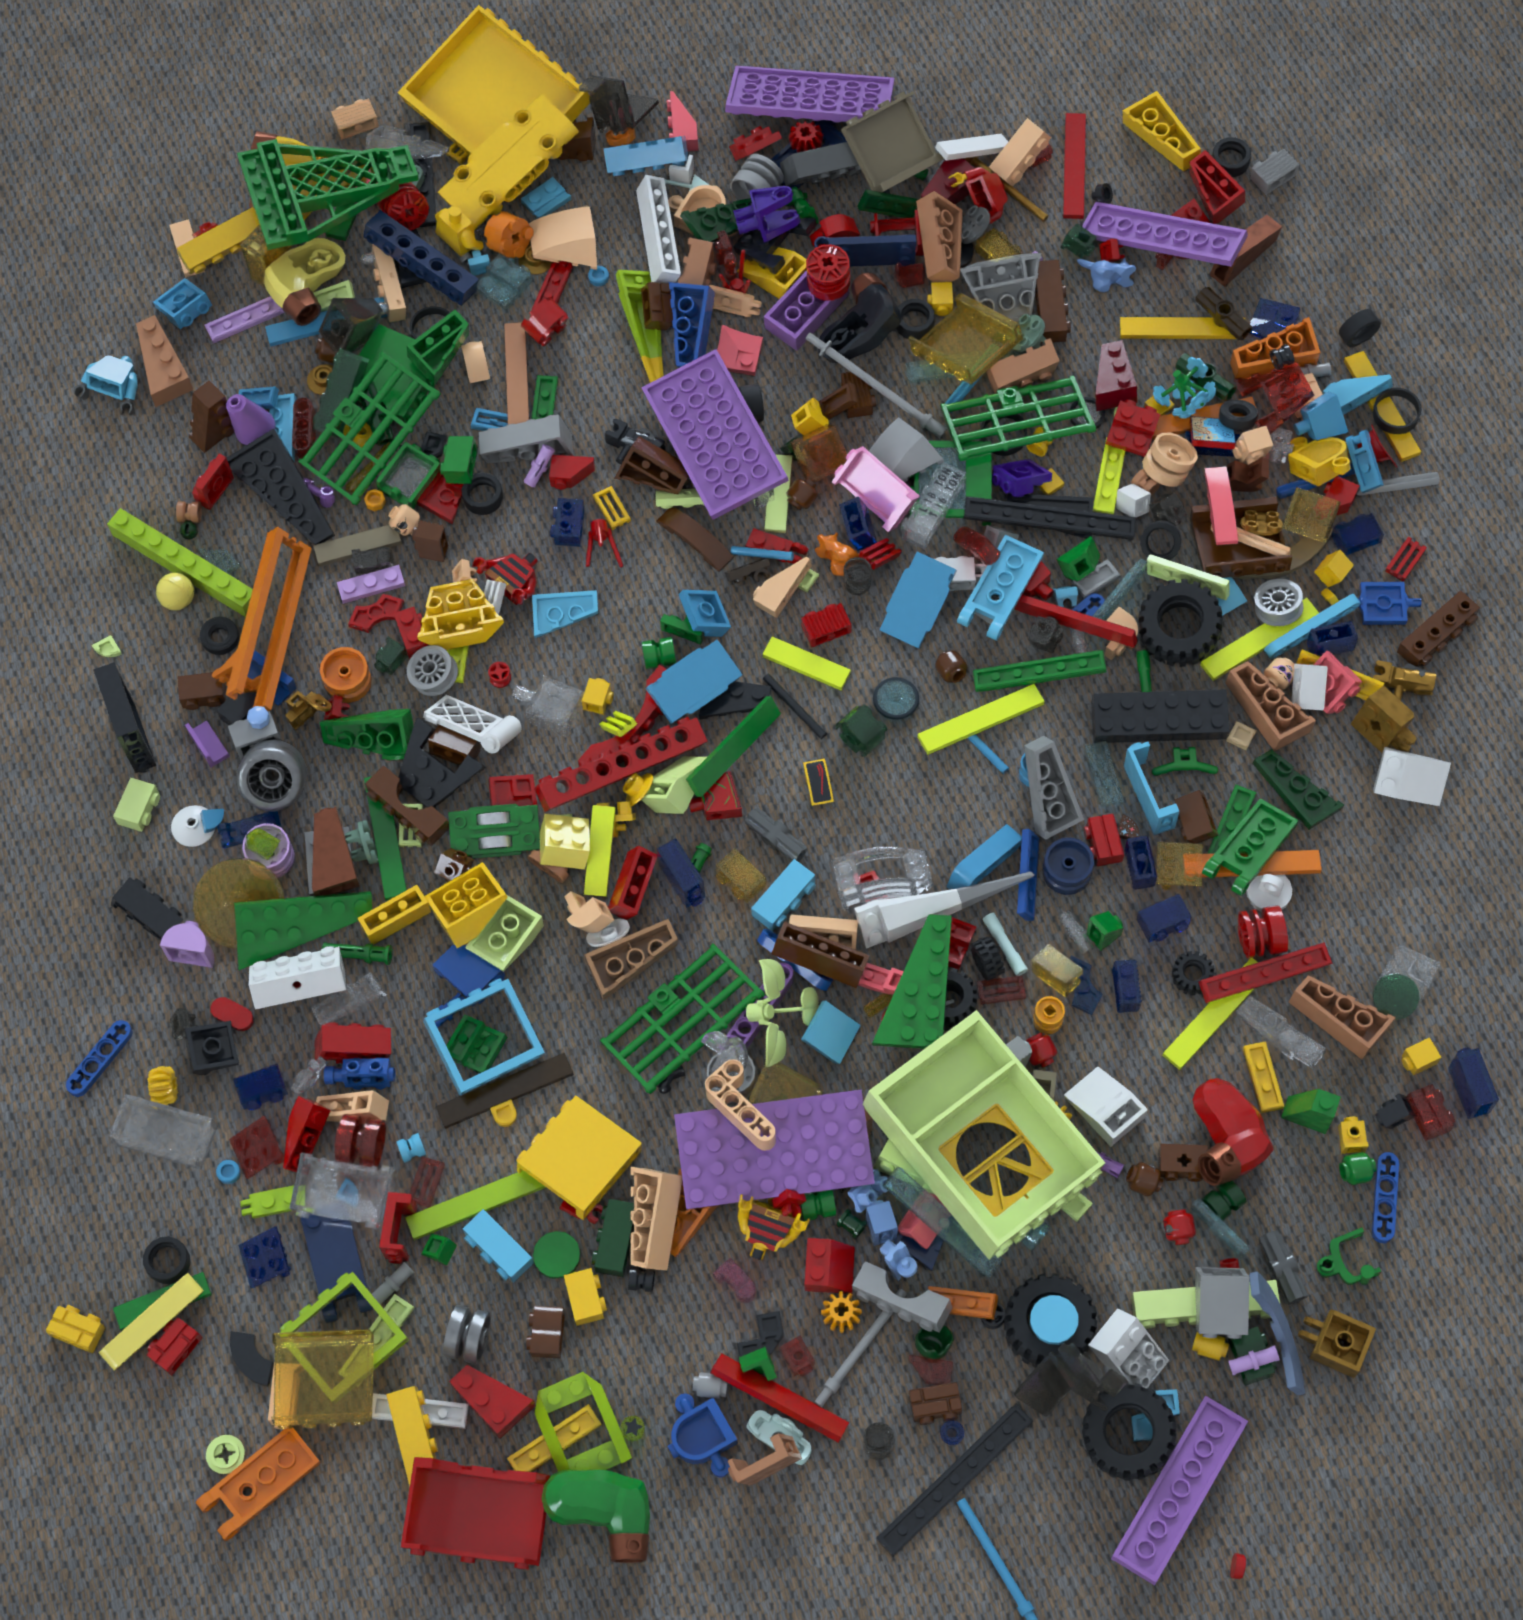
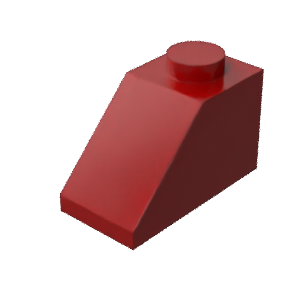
(569, 470)

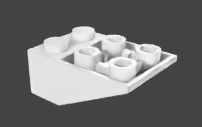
(1106, 1105)
(1128, 1349)

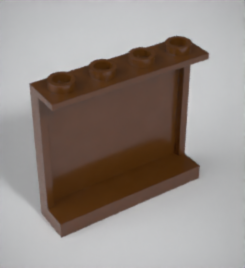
(1239, 558)

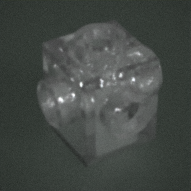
(1281, 446)

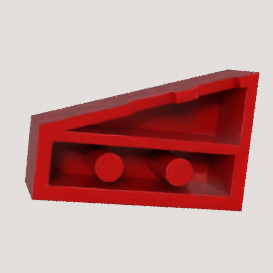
(352, 1041)

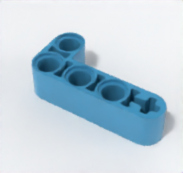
(985, 858)

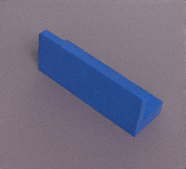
(285, 685)

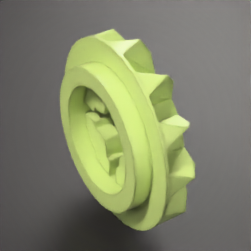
(216, 1449)

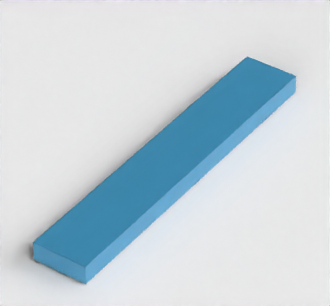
(290, 331)

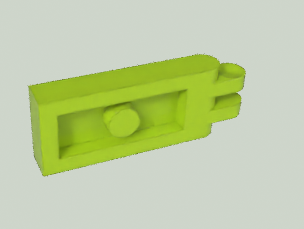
(268, 1202)

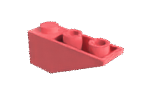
(682, 122)

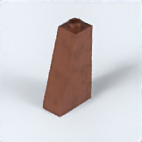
(1260, 237)
(332, 861)

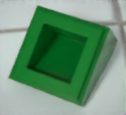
(439, 1249)

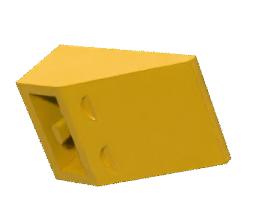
(777, 283)

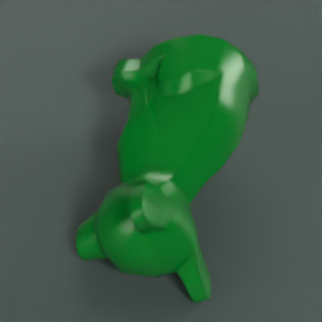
(801, 205)

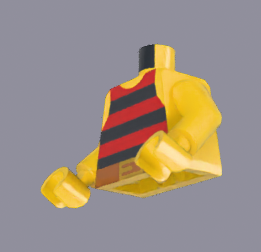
(767, 1226)

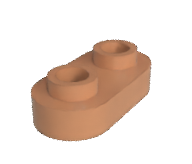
(556, 872)

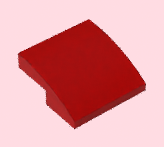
(959, 941)

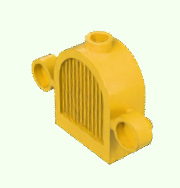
(1319, 459)

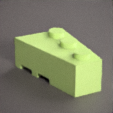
(892, 1158)

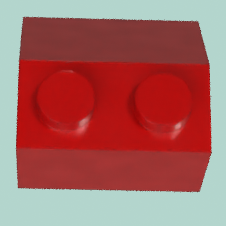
(829, 1266)

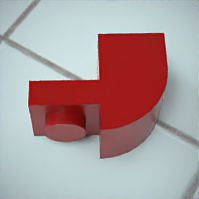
(835, 227)

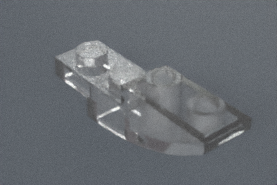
(1277, 1032)

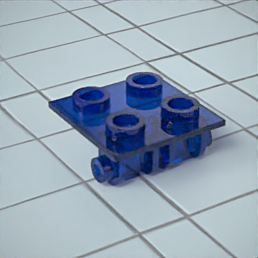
(264, 1257)

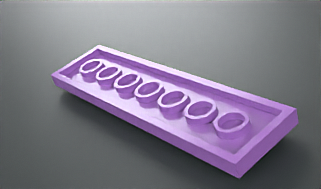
(1165, 233)
(1179, 1490)

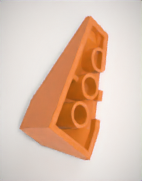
(687, 1222)

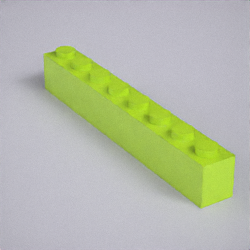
(180, 560)

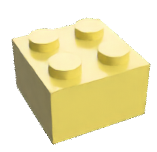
(564, 841)

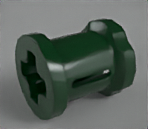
(851, 1224)

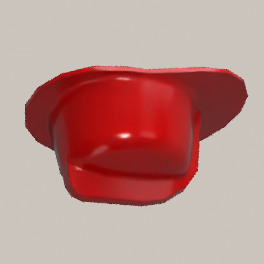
(1379, 451)

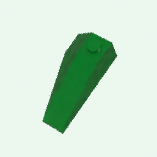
(375, 732)

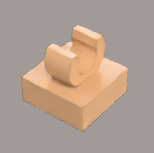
(463, 571)

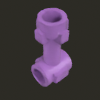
(325, 494)

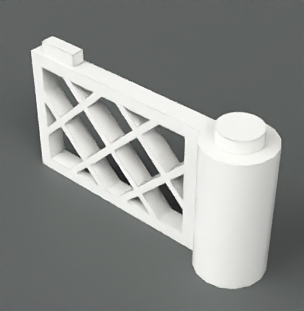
(492, 735)

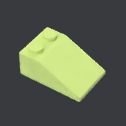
(506, 934)

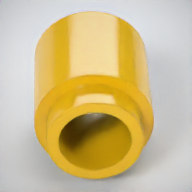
(1210, 1347)

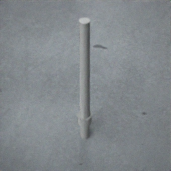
(833, 1384)

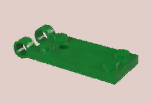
(1256, 836)

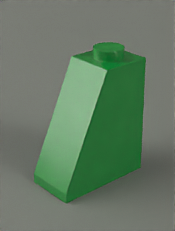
(1312, 1109)

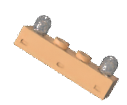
(389, 284)

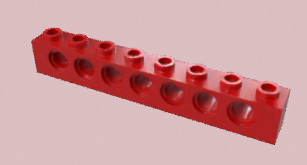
(692, 738)

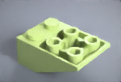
(670, 788)

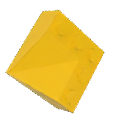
(467, 904)

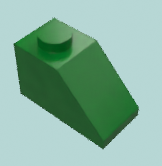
(1104, 929)

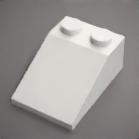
(1411, 777)

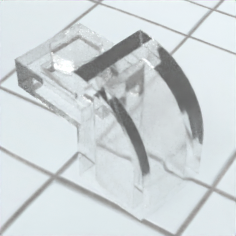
(727, 1049)

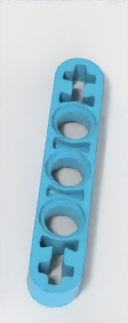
(1302, 631)

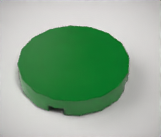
(556, 1255)

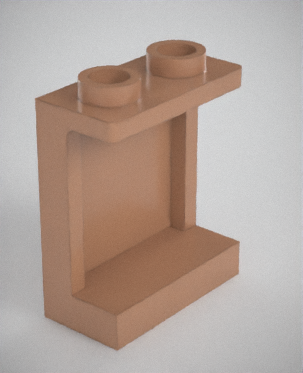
(785, 1455)

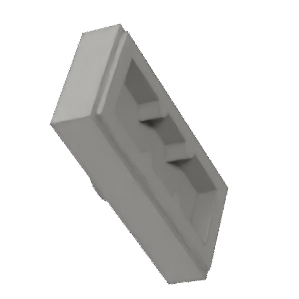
(1098, 579)

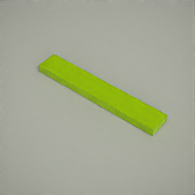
(472, 1203)

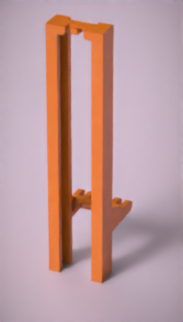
(236, 668)

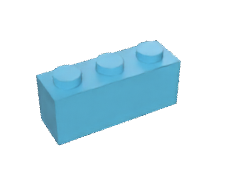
(784, 895)
(497, 1246)

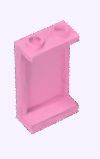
(876, 487)

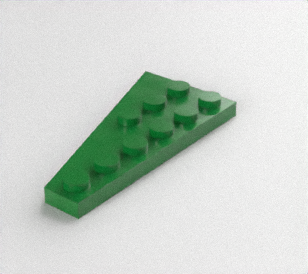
(279, 925)

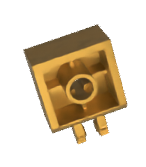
(1385, 721)
(1326, 1345)

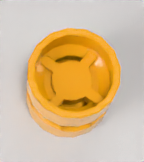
(1048, 1015)

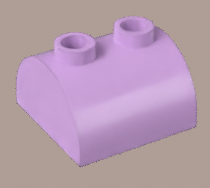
(187, 945)

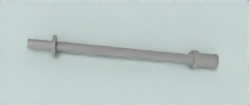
(925, 420)

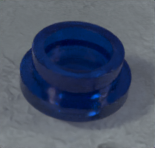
(952, 1425)

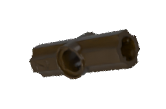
(1230, 320)

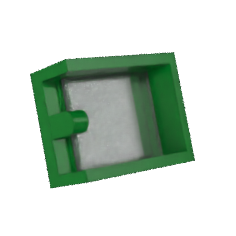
(408, 474)

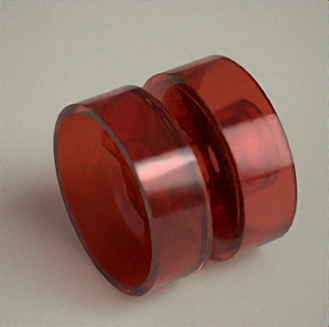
(360, 1141)

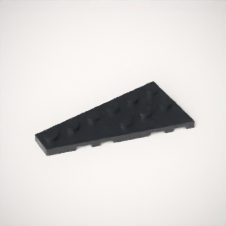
(276, 479)

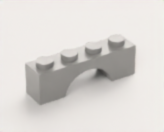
(927, 1309)

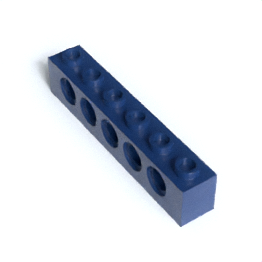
(420, 258)

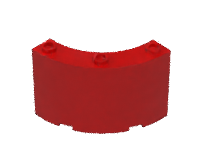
(475, 1513)

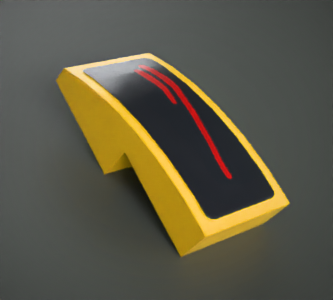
(818, 782)

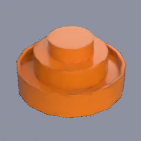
(620, 139)

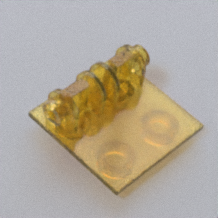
(1179, 864)

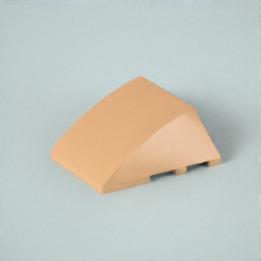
(565, 237)

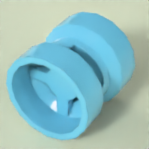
(416, 1146)

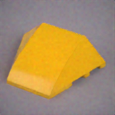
(458, 616)

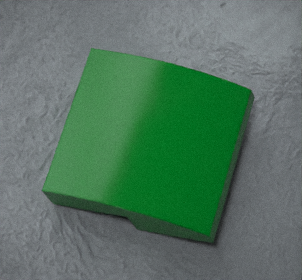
(475, 1044)

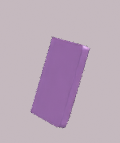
(208, 743)

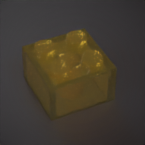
(1311, 515)

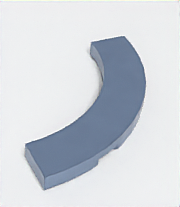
(1269, 1303)

